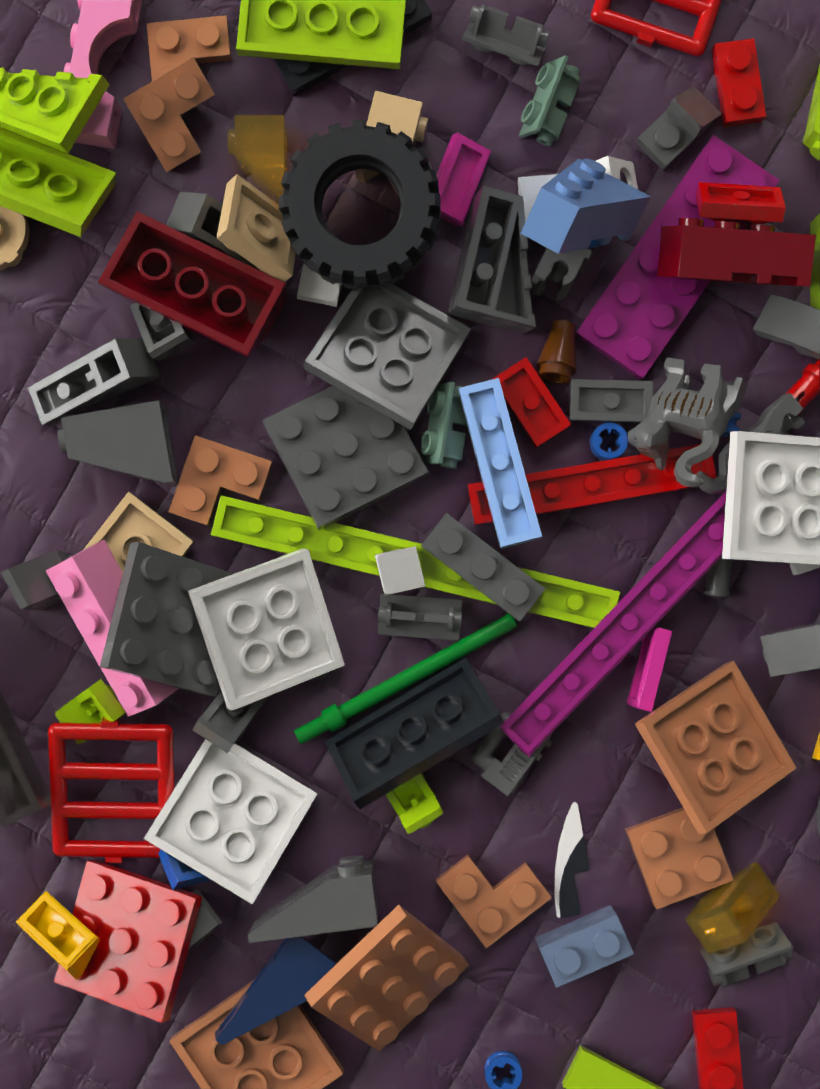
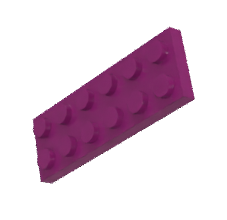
(644, 310)

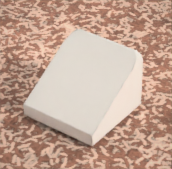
(316, 289)
(400, 570)

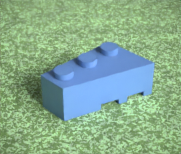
(584, 207)

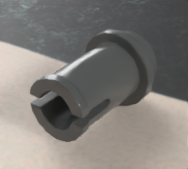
(719, 578)

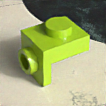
(91, 706)
(415, 803)

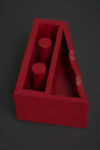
(735, 254)

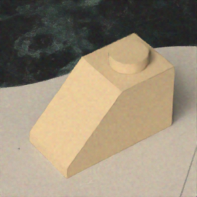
(401, 115)

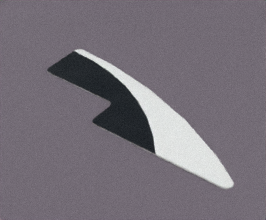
(570, 860)

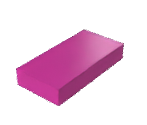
(460, 177)
(649, 669)

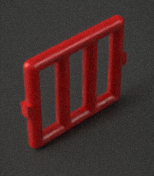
(649, 33)
(61, 771)

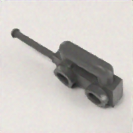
(509, 772)

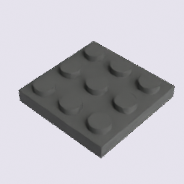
(387, 351)
(342, 454)
(155, 624)

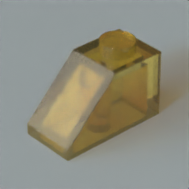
(261, 150)
(733, 909)

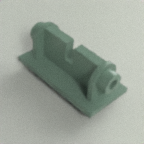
(555, 84)
(439, 442)

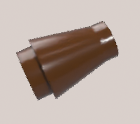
(558, 355)

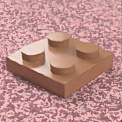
(676, 858)

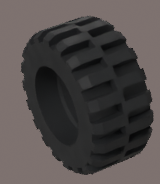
(343, 152)

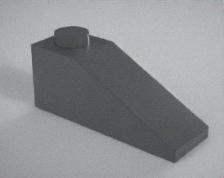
(94, 379)

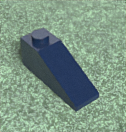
(277, 988)

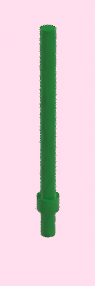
(335, 716)

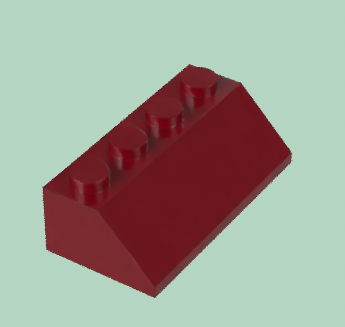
(194, 285)

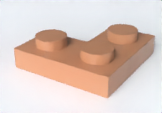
(180, 40)
(159, 109)
(210, 469)
(492, 909)

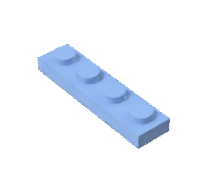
(499, 463)

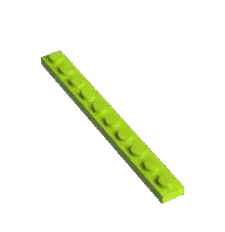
(357, 549)

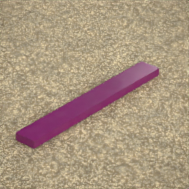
(618, 632)

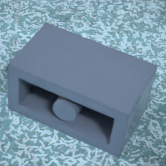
(584, 946)

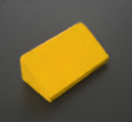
(59, 934)

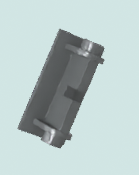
(522, 44)
(419, 617)
(764, 948)

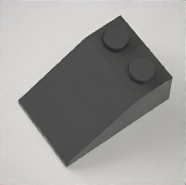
(331, 902)

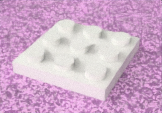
(772, 498)
(266, 628)
(231, 818)

